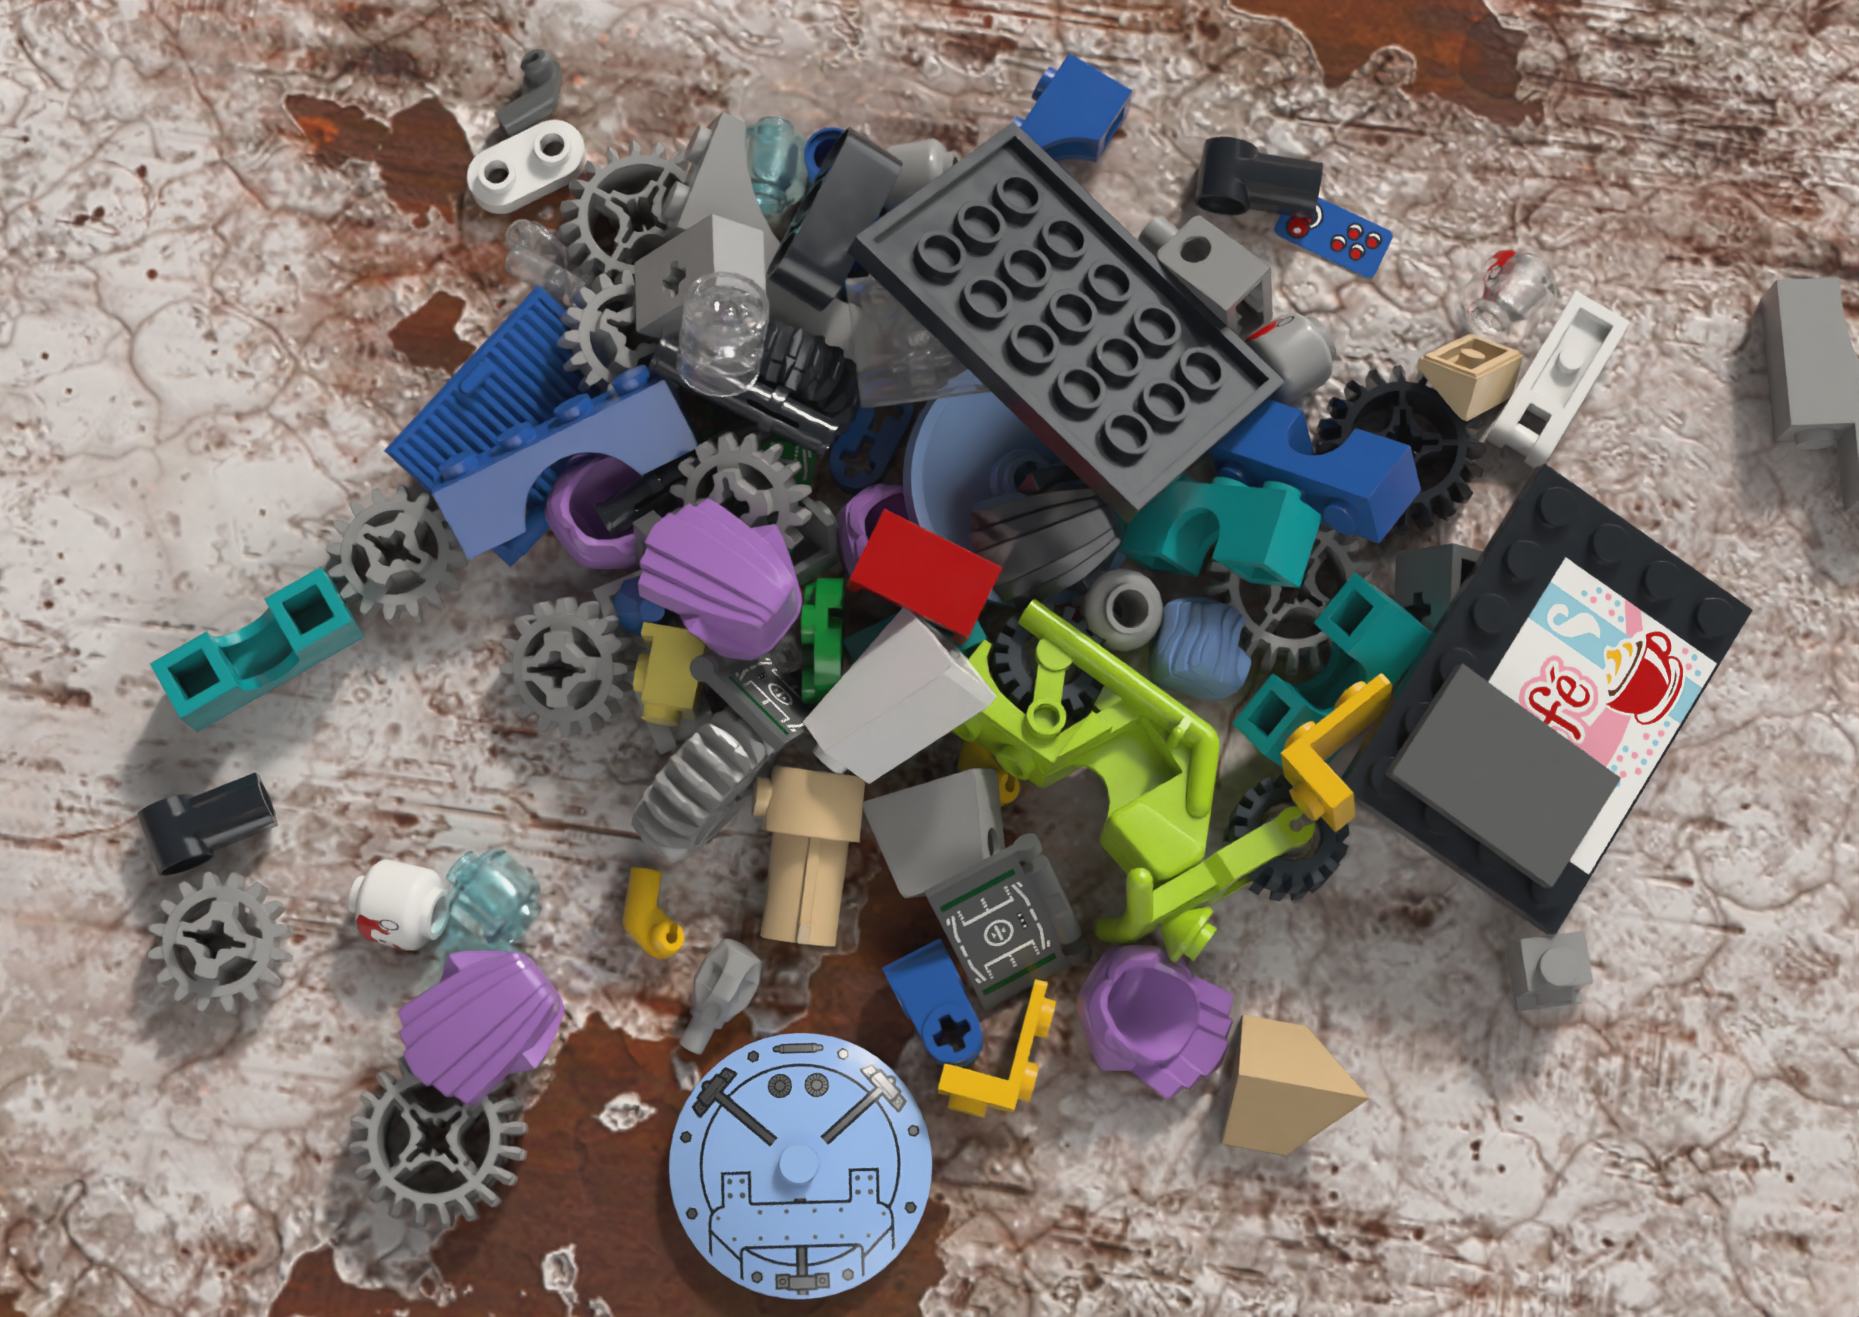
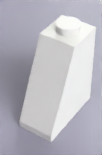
(896, 700)

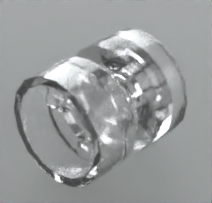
(722, 334)

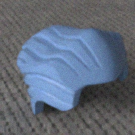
(1199, 649)

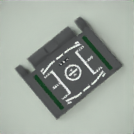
(759, 694)
(1009, 921)

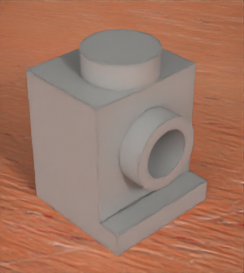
(1549, 970)

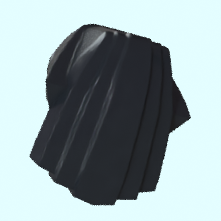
(1046, 536)

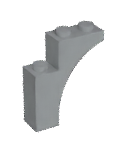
(722, 186)
(1813, 373)

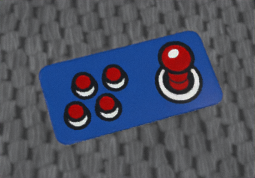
(1338, 237)

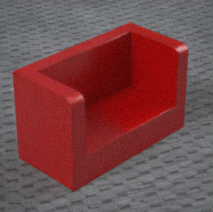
(925, 574)

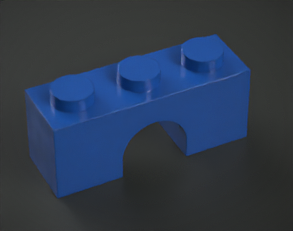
(1355, 487)

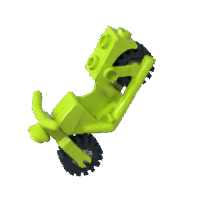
(1156, 775)

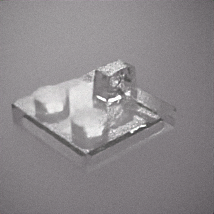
(897, 354)

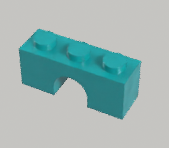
(1259, 531)
(1368, 639)
(225, 672)

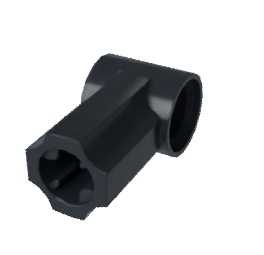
(1240, 179)
(188, 829)

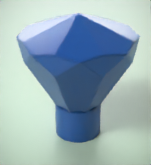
(635, 610)

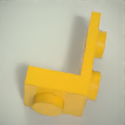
(1314, 783)
(975, 1092)

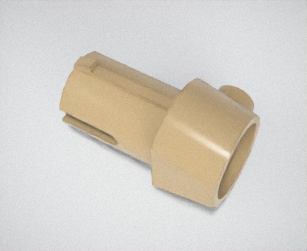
(811, 827)

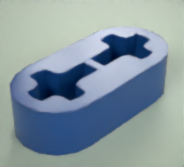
(883, 450)

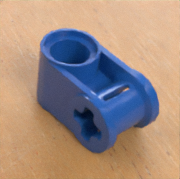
(932, 996)

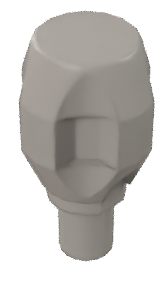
(721, 990)

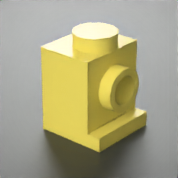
(665, 675)

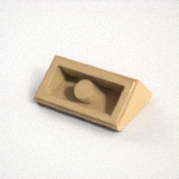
(1472, 374)

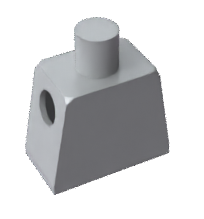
(1215, 270)
(938, 828)

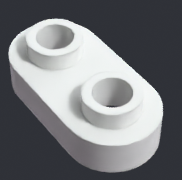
(529, 169)

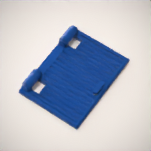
(506, 382)

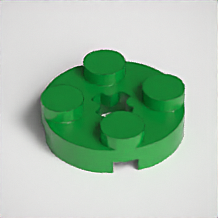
(824, 635)

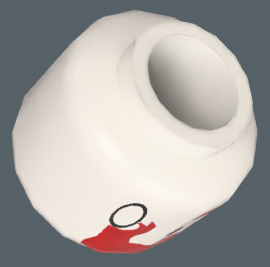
(399, 905)

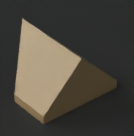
(1284, 1088)

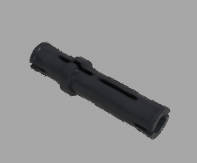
(814, 429)
(653, 489)

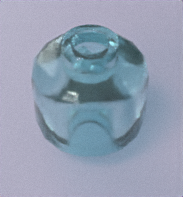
(775, 163)
(493, 896)

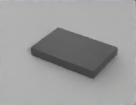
(1503, 776)

